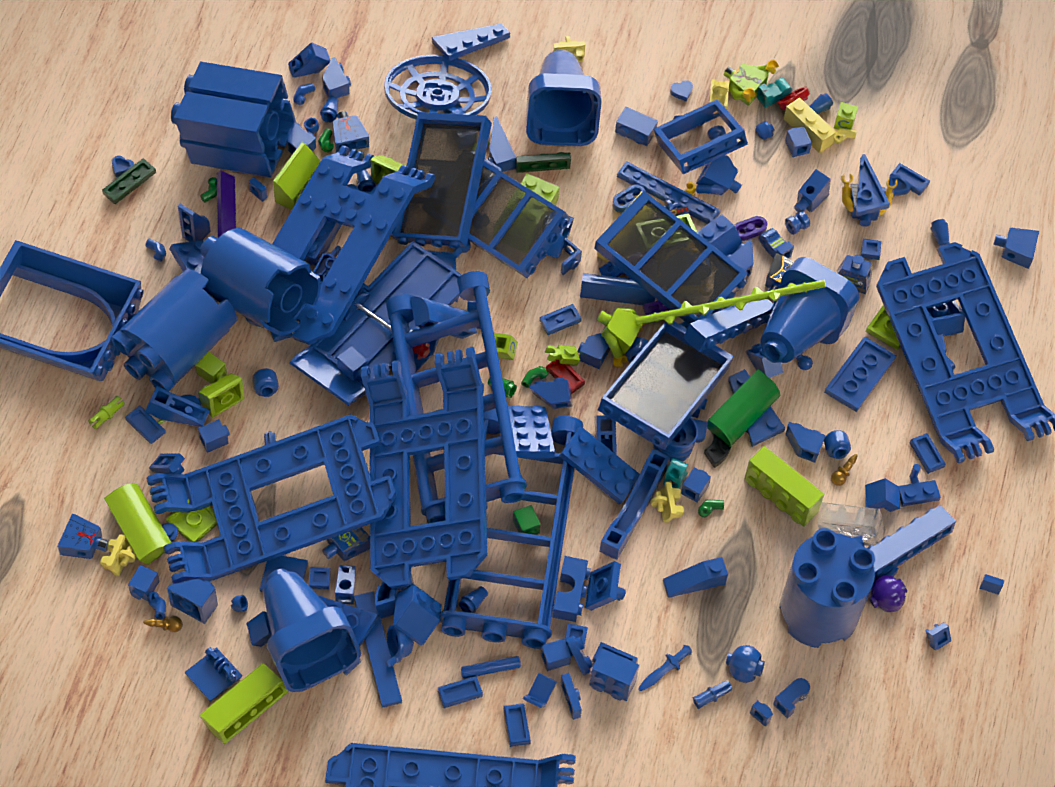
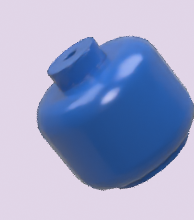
(765, 130)

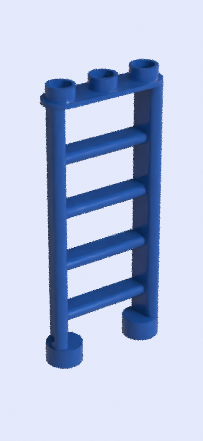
(472, 287)
(497, 628)

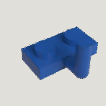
(918, 492)

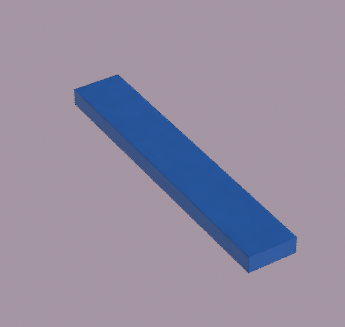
(665, 191)
(379, 654)

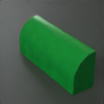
(743, 408)

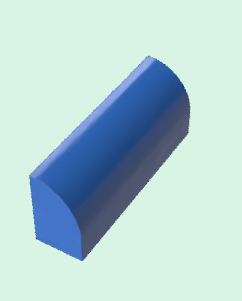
(614, 289)
(431, 312)

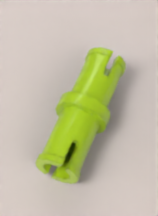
(106, 412)

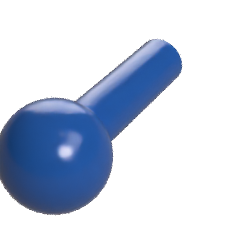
(804, 362)

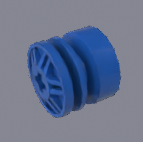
(683, 442)

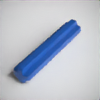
(490, 667)

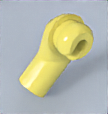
(842, 134)

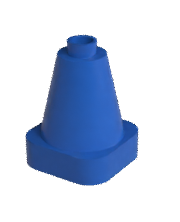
(563, 103)
(808, 317)
(307, 636)

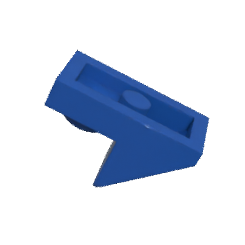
(168, 463)

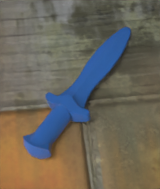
(671, 663)

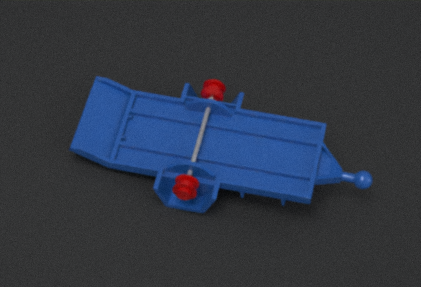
(368, 328)

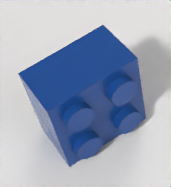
(614, 675)

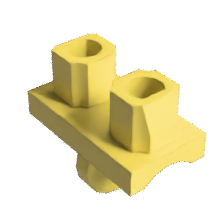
(574, 47)
(719, 91)
(665, 502)
(120, 555)

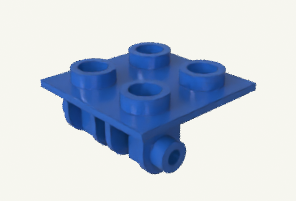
(213, 673)

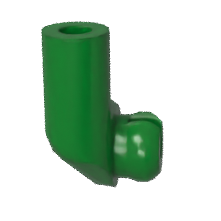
(324, 141)
(212, 190)
(532, 374)
(710, 505)

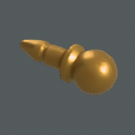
(839, 476)
(172, 624)

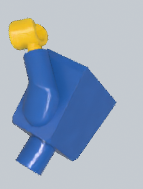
(716, 178)

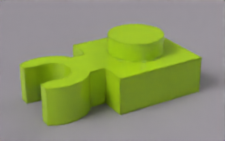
(564, 354)

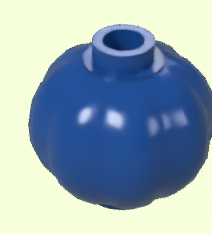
(745, 663)

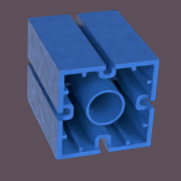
(234, 118)

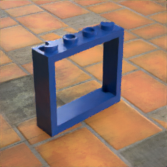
(707, 152)

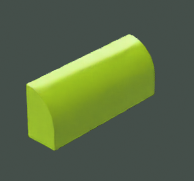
(138, 522)
(243, 703)

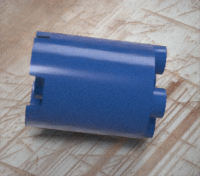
(258, 279)
(174, 330)
(827, 588)

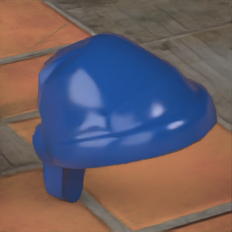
(399, 645)

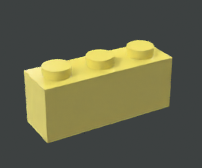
(819, 132)

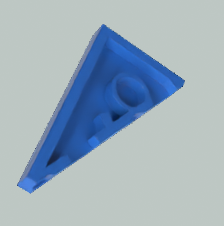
(869, 192)

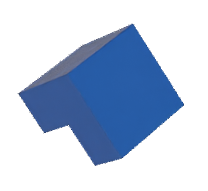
(882, 495)
(259, 629)

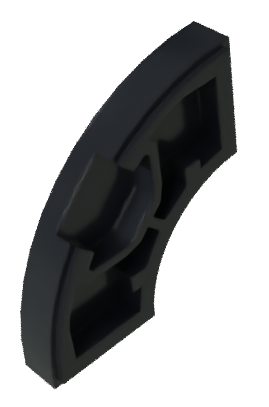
(717, 451)

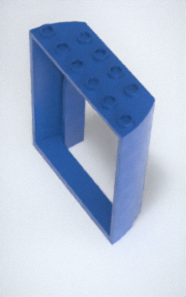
(112, 292)

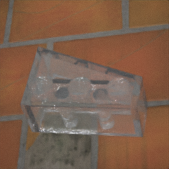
(853, 521)

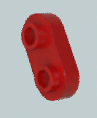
(801, 93)

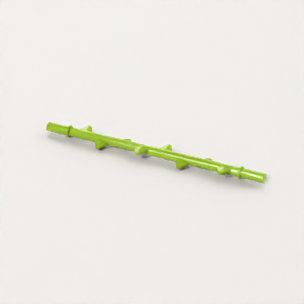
(738, 302)

